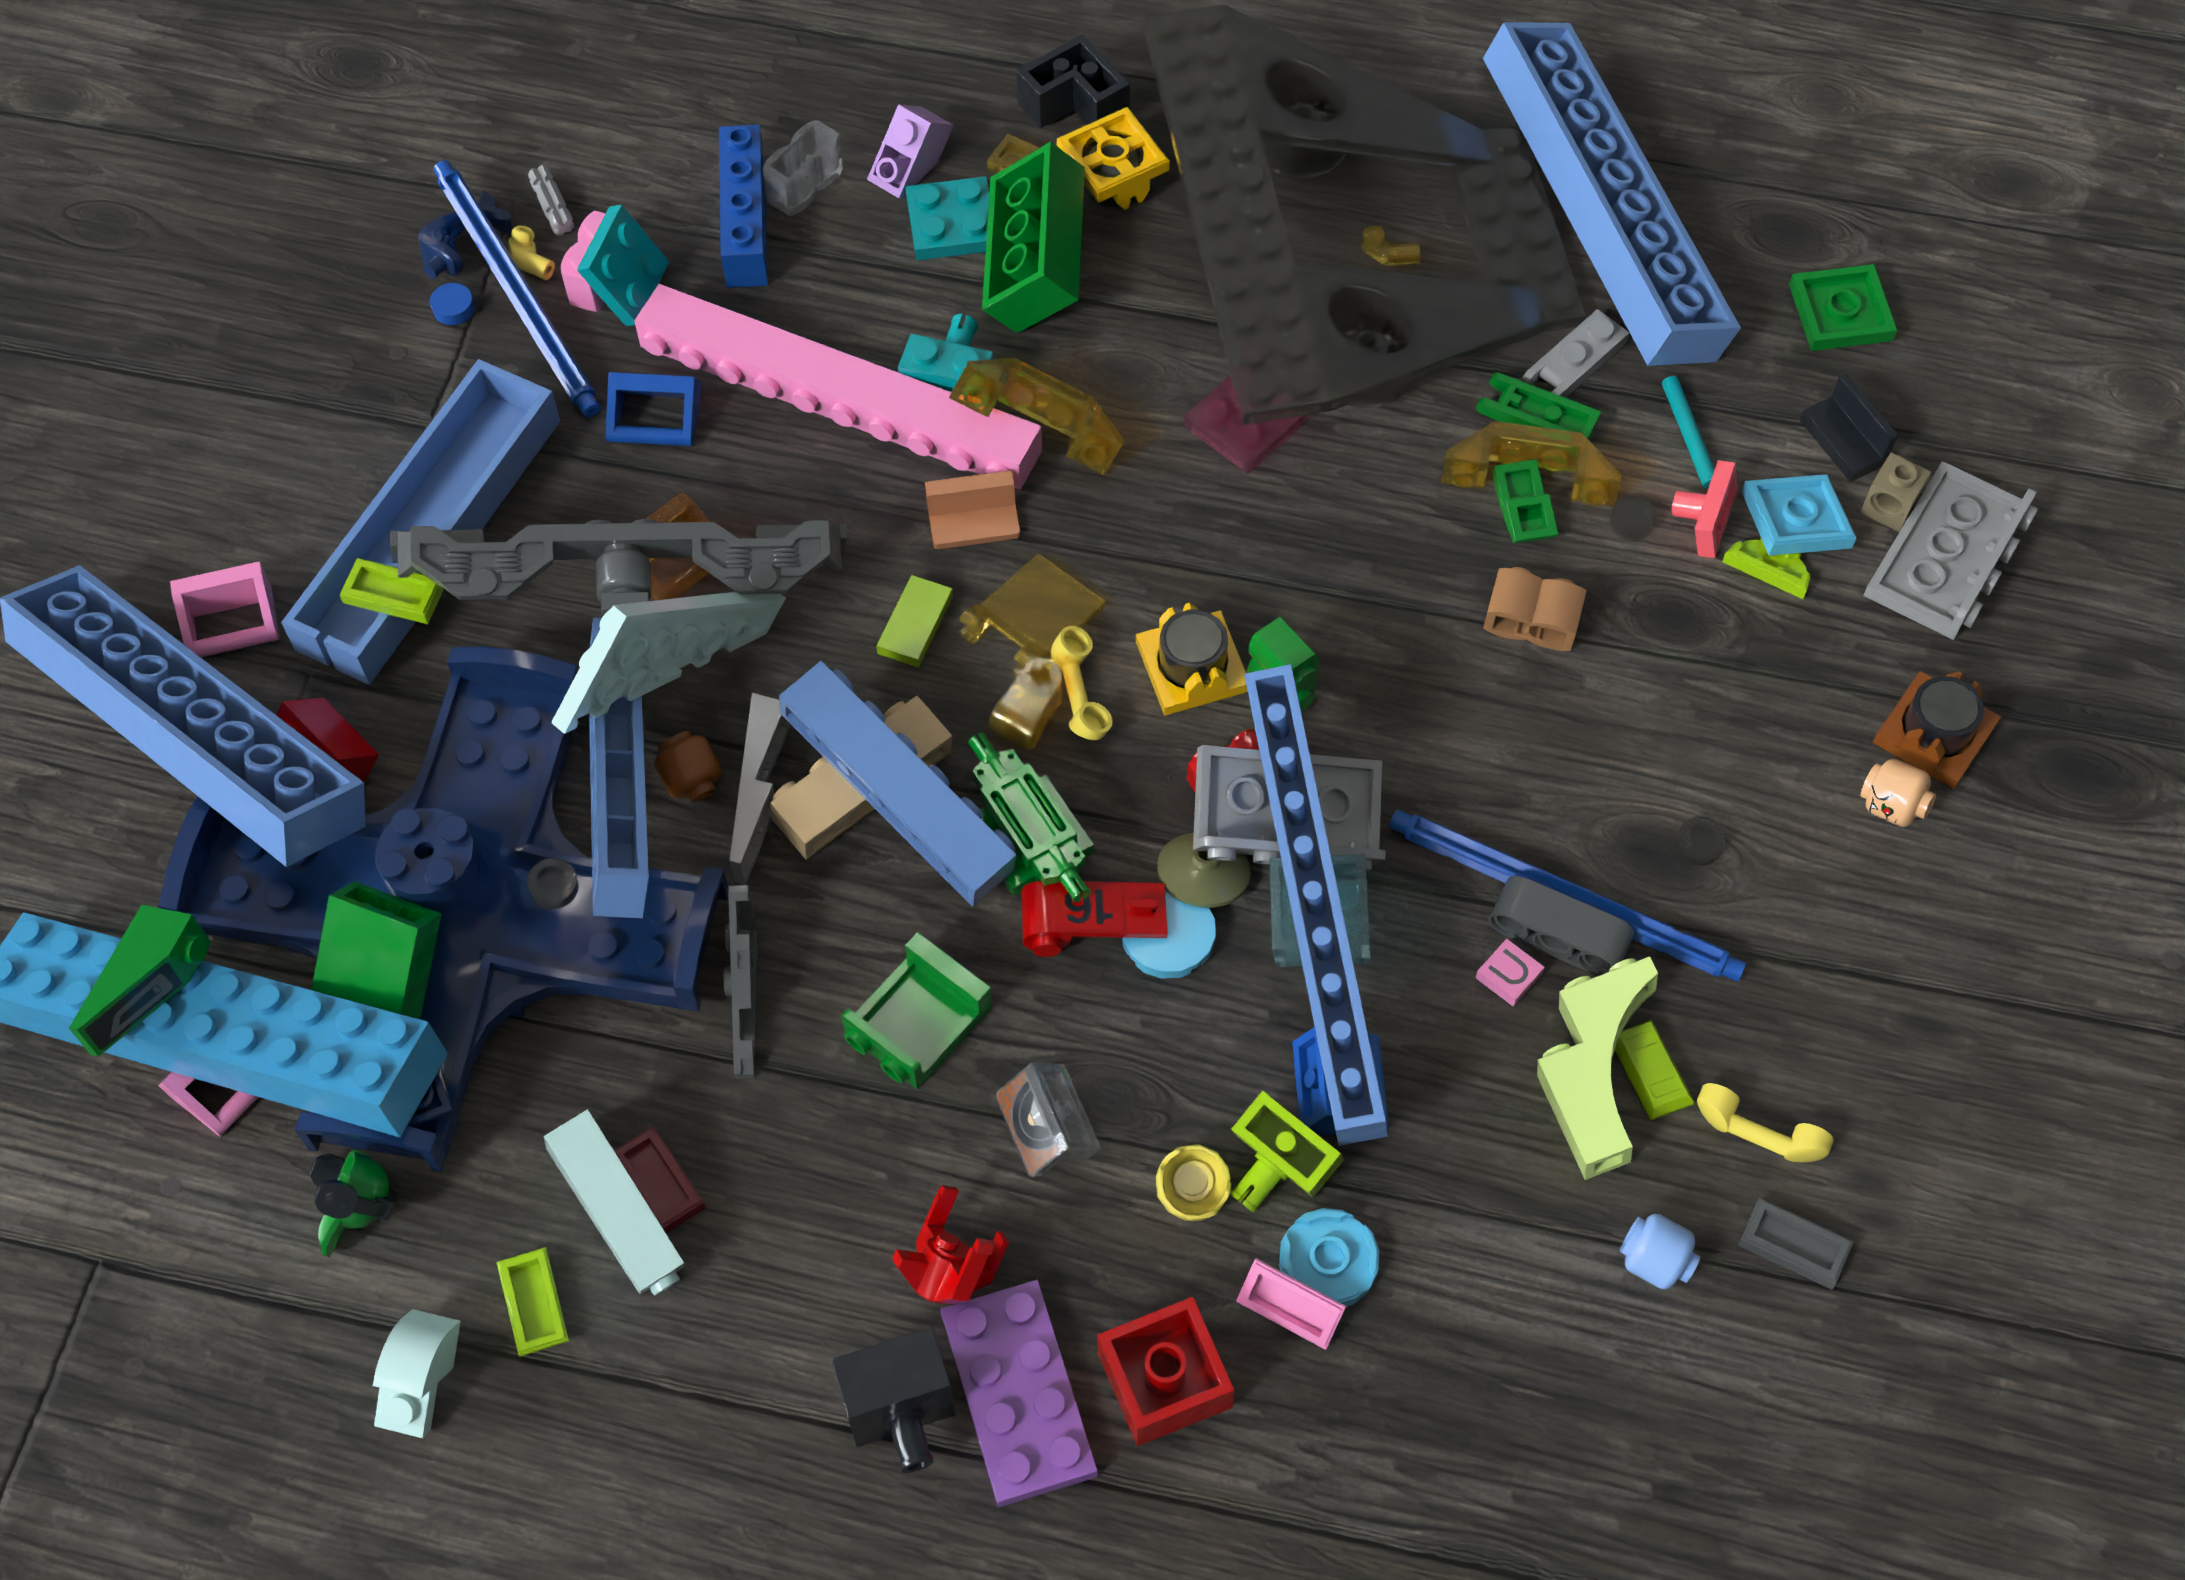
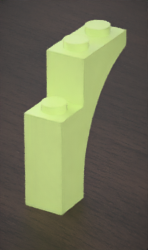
(1580, 1076)

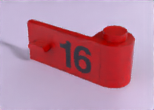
(1109, 911)

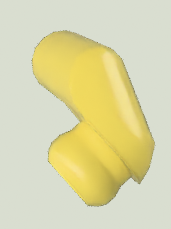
(523, 253)

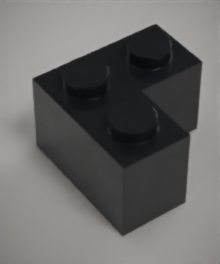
(1070, 80)

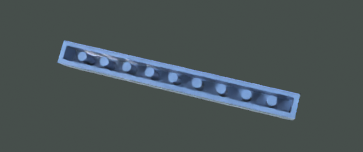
(1316, 907)

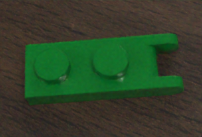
(1536, 407)

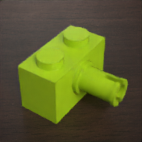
(1283, 1151)

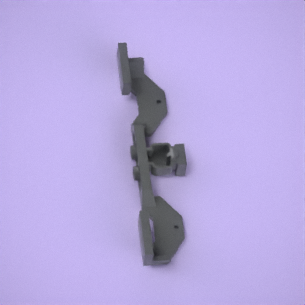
(496, 570)

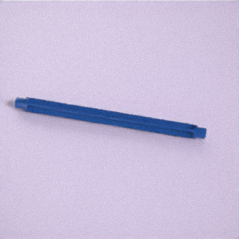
(517, 289)
(1502, 866)

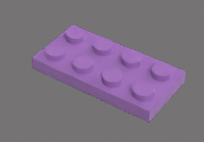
(1018, 1393)

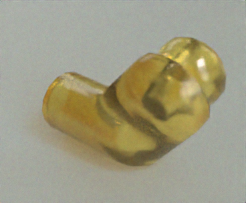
(1388, 253)

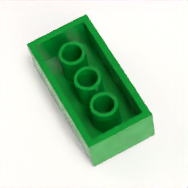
(1033, 238)

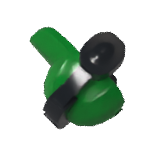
(349, 1195)

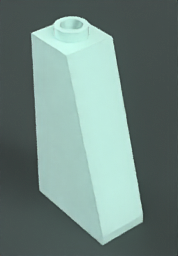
(614, 1204)

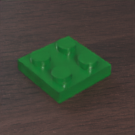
(1842, 307)

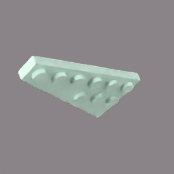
(650, 642)

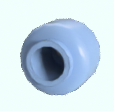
(1660, 1251)

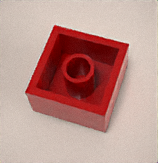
(1165, 1371)

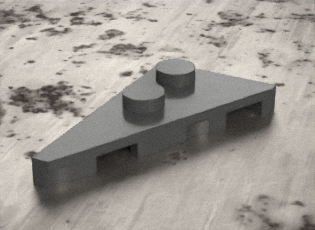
(741, 978)

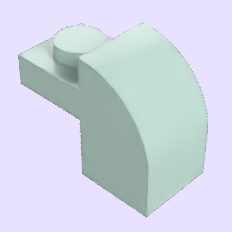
(409, 1369)

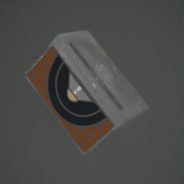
(1046, 1117)

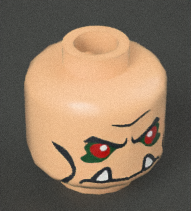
(1898, 792)

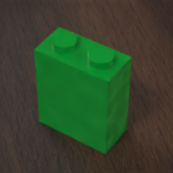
(376, 949)

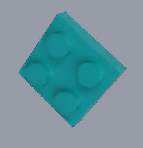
(948, 217)
(622, 264)

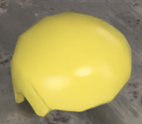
(1193, 1182)

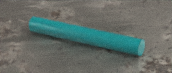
(1689, 430)

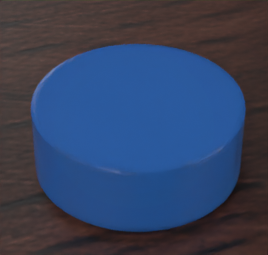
(452, 303)

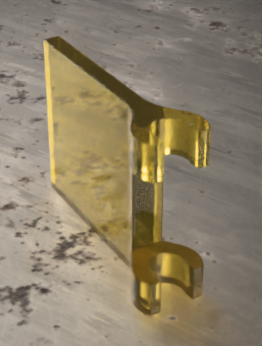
(1033, 609)

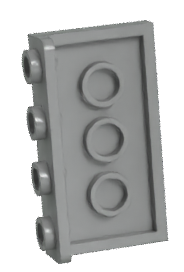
(1950, 550)
(1237, 816)

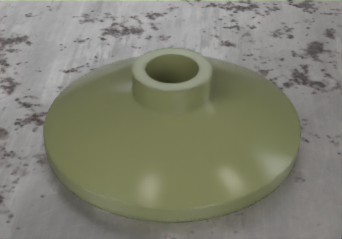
(1200, 880)

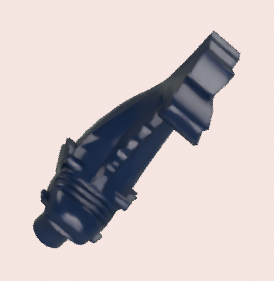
(439, 237)

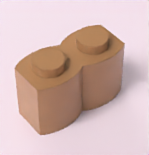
(1535, 609)

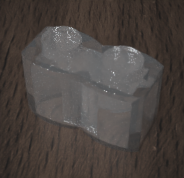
(803, 167)

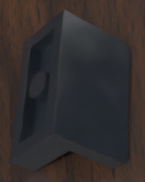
(1850, 430)

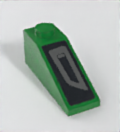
(142, 974)

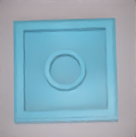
(1798, 514)

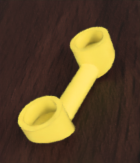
(1069, 651)
(1807, 1142)

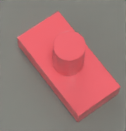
(1709, 509)

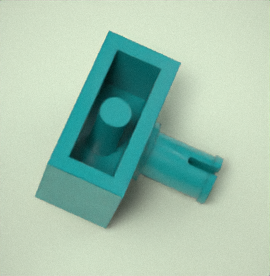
(942, 361)

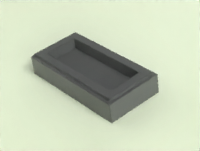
(1795, 1243)

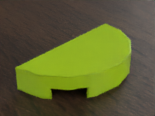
(1781, 571)

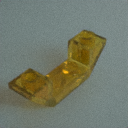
(1045, 399)
(1556, 450)

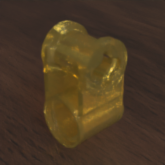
(1028, 703)

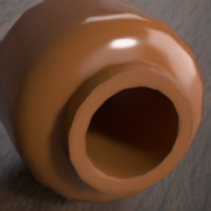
(688, 767)

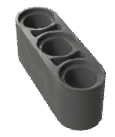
(1560, 926)

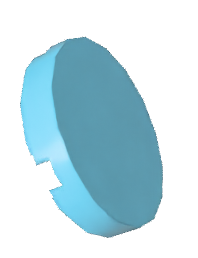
(1187, 944)
(1331, 1254)

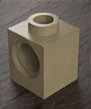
(1895, 492)

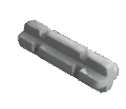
(551, 200)

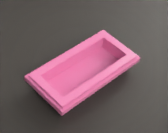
(1291, 1303)

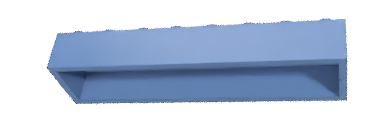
(445, 481)

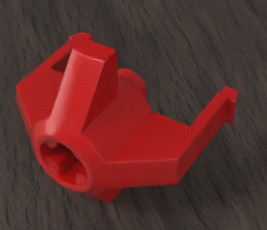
(944, 1266)

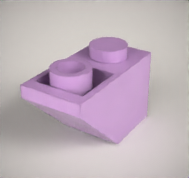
(909, 149)

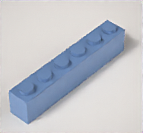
(898, 782)

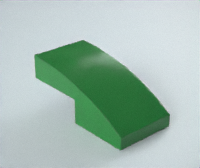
(1523, 501)

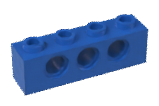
(743, 206)

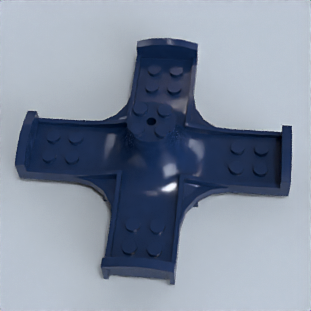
(466, 851)

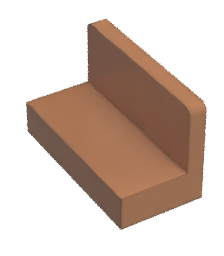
(972, 509)

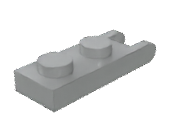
(1579, 354)

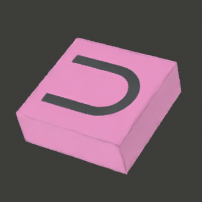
(1509, 972)

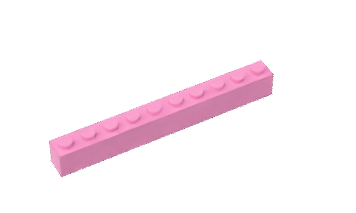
(836, 385)

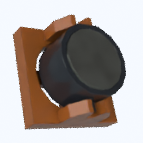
(1940, 720)

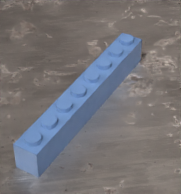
(618, 808)

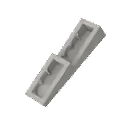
(763, 743)

